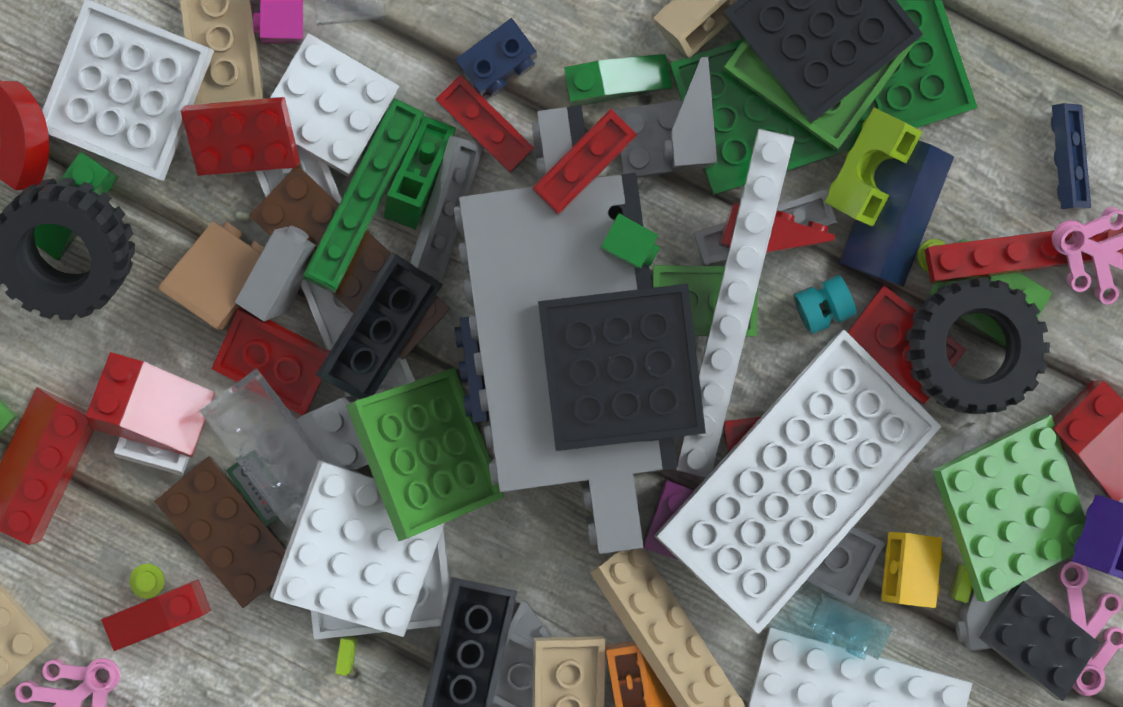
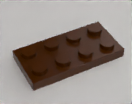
(224, 531)

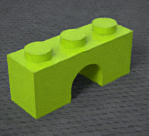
(855, 188)

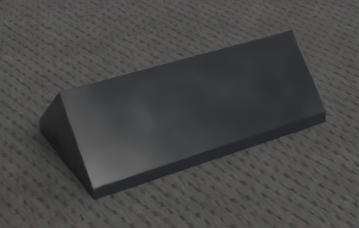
(379, 328)
(470, 645)

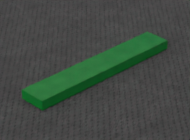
(363, 196)

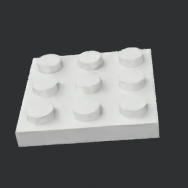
(333, 103)

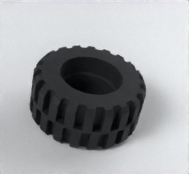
(93, 220)
(1022, 337)

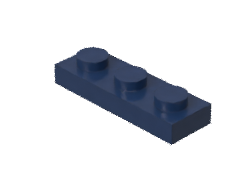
(1071, 156)
(468, 372)

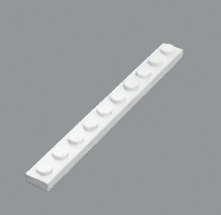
(737, 295)

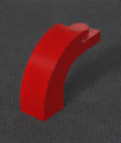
(22, 137)

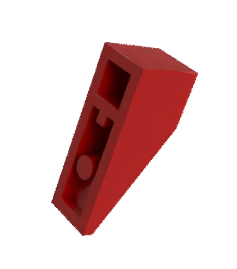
(156, 615)

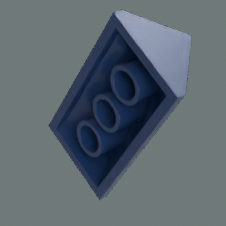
(893, 241)

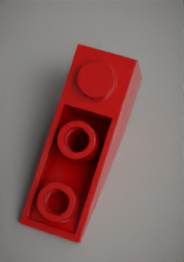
(784, 234)

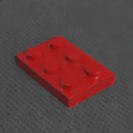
(240, 136)
(882, 335)
(279, 355)

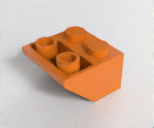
(633, 678)

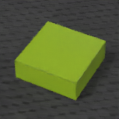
(961, 585)
(346, 655)

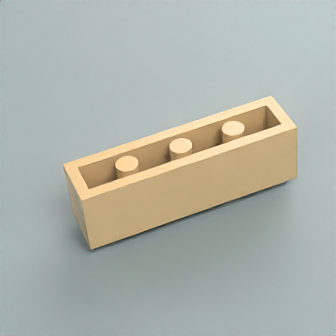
(692, 22)

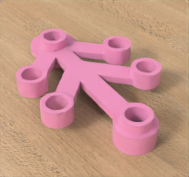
(1101, 252)
(1093, 627)
(74, 697)

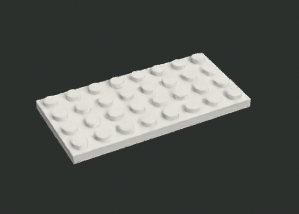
(798, 481)

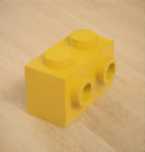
(912, 569)

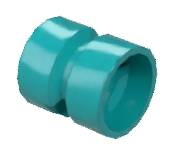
(835, 298)

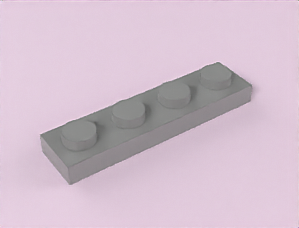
(804, 209)
(439, 223)

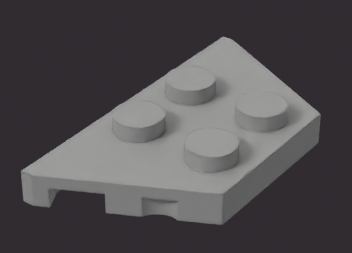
(516, 671)

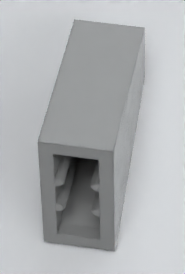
(277, 274)

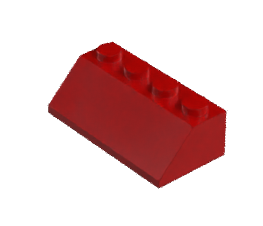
(40, 464)

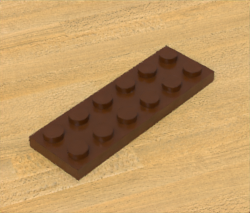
(306, 205)

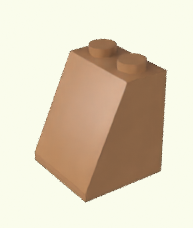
(213, 274)

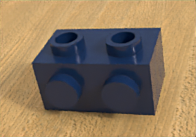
(497, 59)

